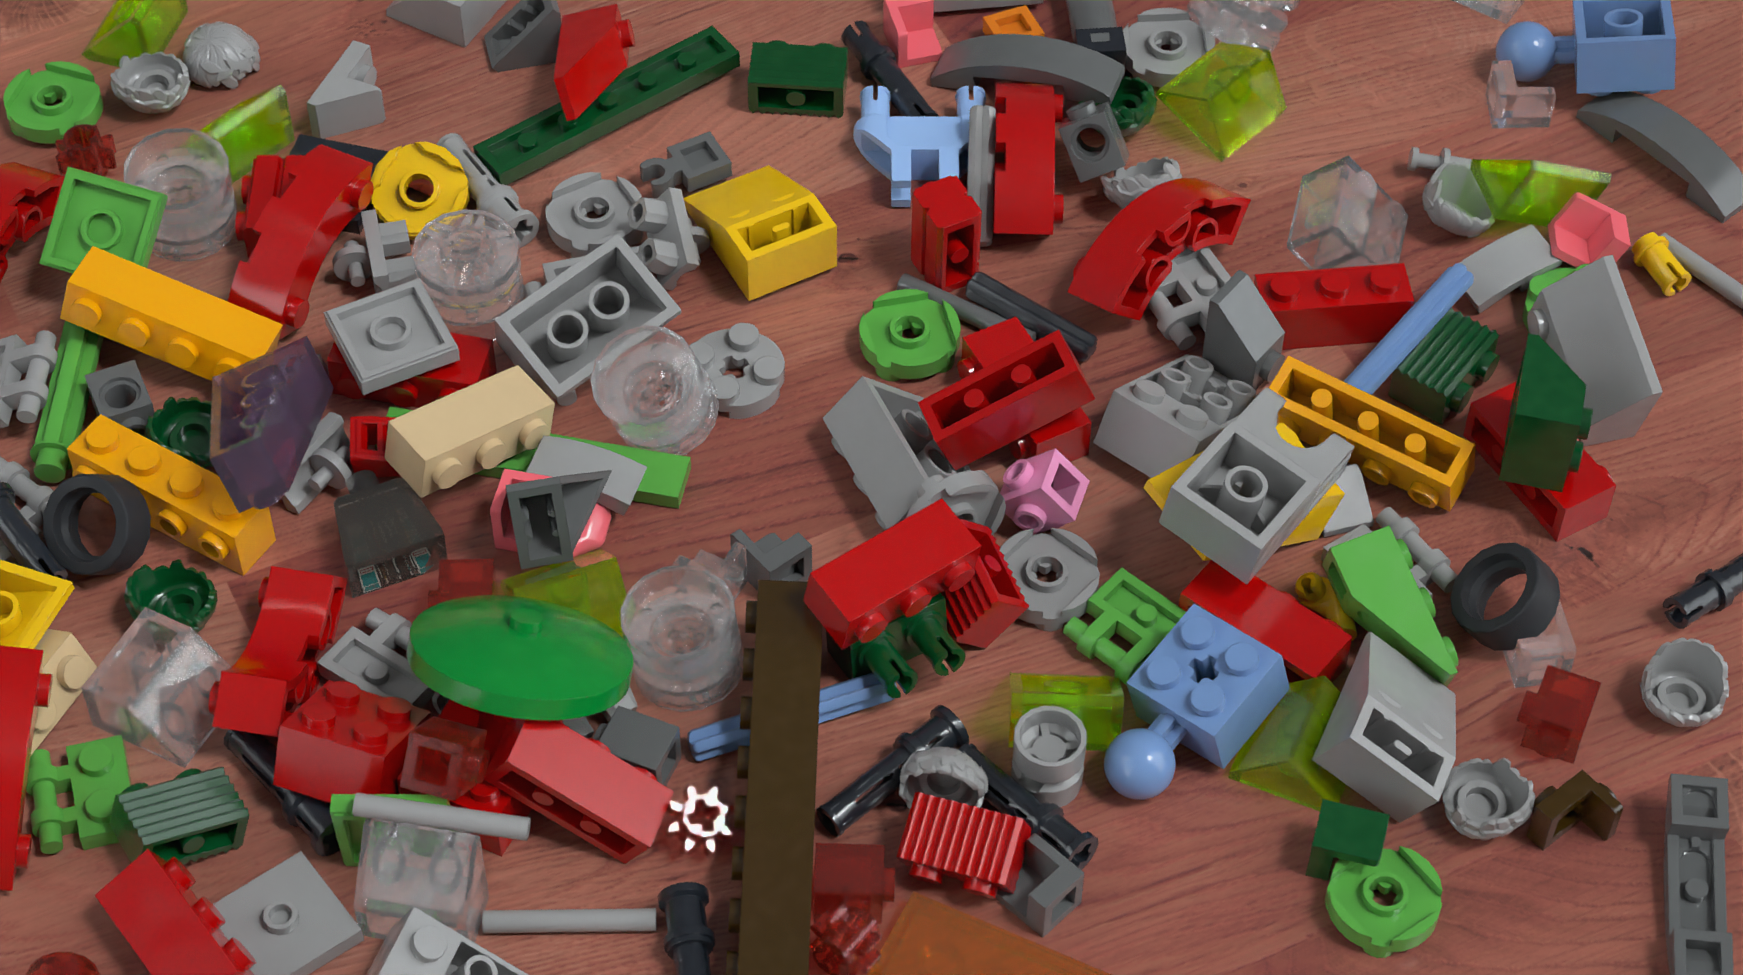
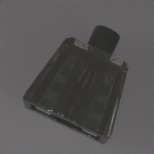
(386, 533)

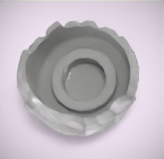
(220, 54)
(151, 82)
(1137, 179)
(1456, 201)
(1685, 683)
(943, 774)
(1487, 798)

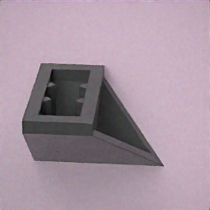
(525, 36)
(552, 515)

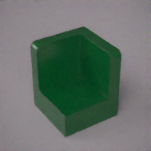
(1348, 835)

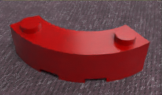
(1027, 176)
(26, 204)
(298, 234)
(1144, 237)
(279, 661)
(21, 693)

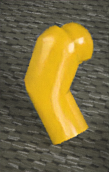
(1318, 595)

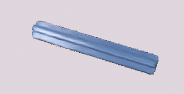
(1411, 329)
(834, 702)

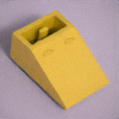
(766, 230)

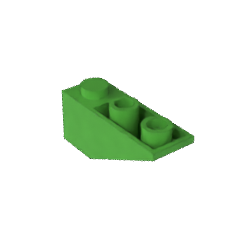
(1382, 596)

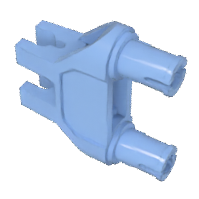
(914, 145)

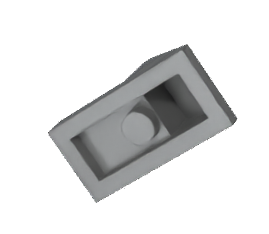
(347, 95)

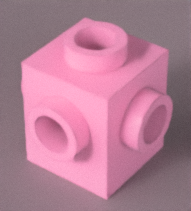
(1043, 491)

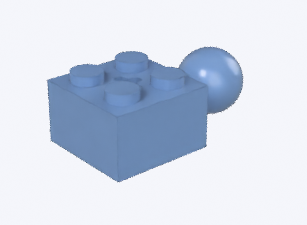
(1611, 45)
(1196, 689)

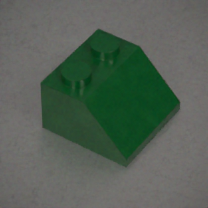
(1545, 420)

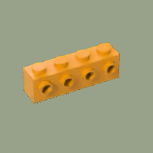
(164, 316)
(1387, 440)
(179, 494)

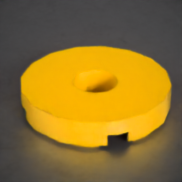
(415, 162)

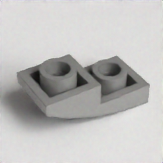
(1508, 265)
(566, 457)

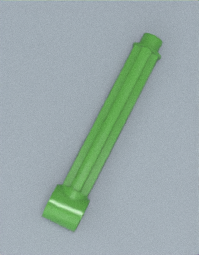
(66, 402)

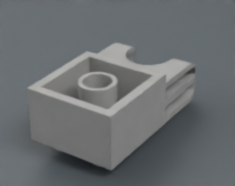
(1251, 489)

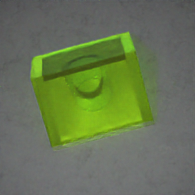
(135, 28)
(1226, 96)
(253, 128)
(1532, 188)
(586, 584)
(1093, 699)
(1283, 746)

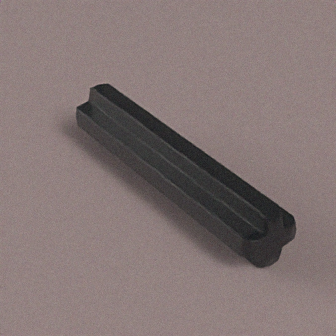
(1033, 316)

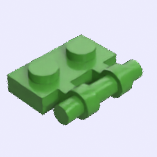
(1133, 612)
(95, 776)

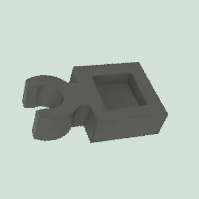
(690, 162)

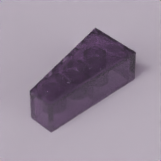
(266, 421)

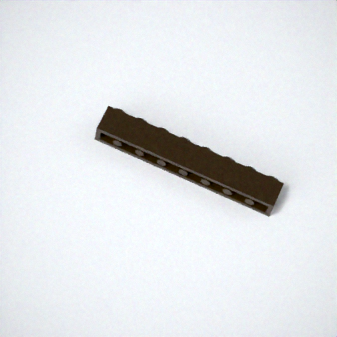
(780, 787)

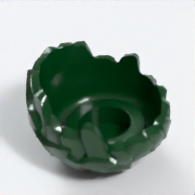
(1132, 105)
(183, 429)
(173, 592)

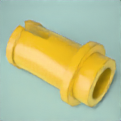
(1661, 264)

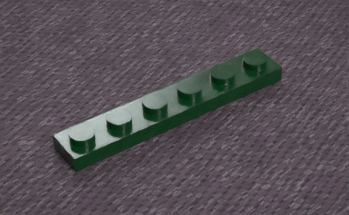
(628, 97)

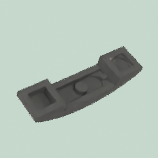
(1033, 59)
(1674, 142)
(1696, 876)

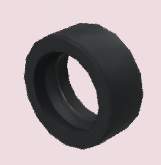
(61, 524)
(1480, 579)

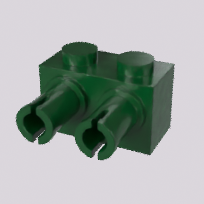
(898, 643)

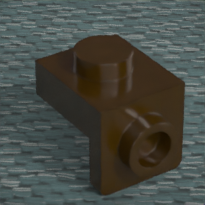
(1575, 801)

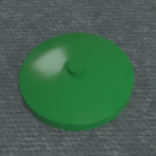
(520, 657)

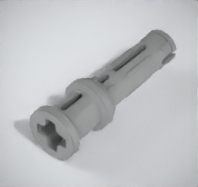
(489, 193)

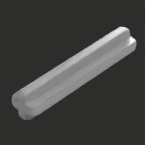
(981, 165)

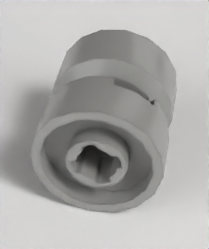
(1049, 754)

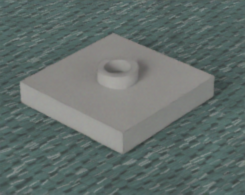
(391, 336)
(289, 920)

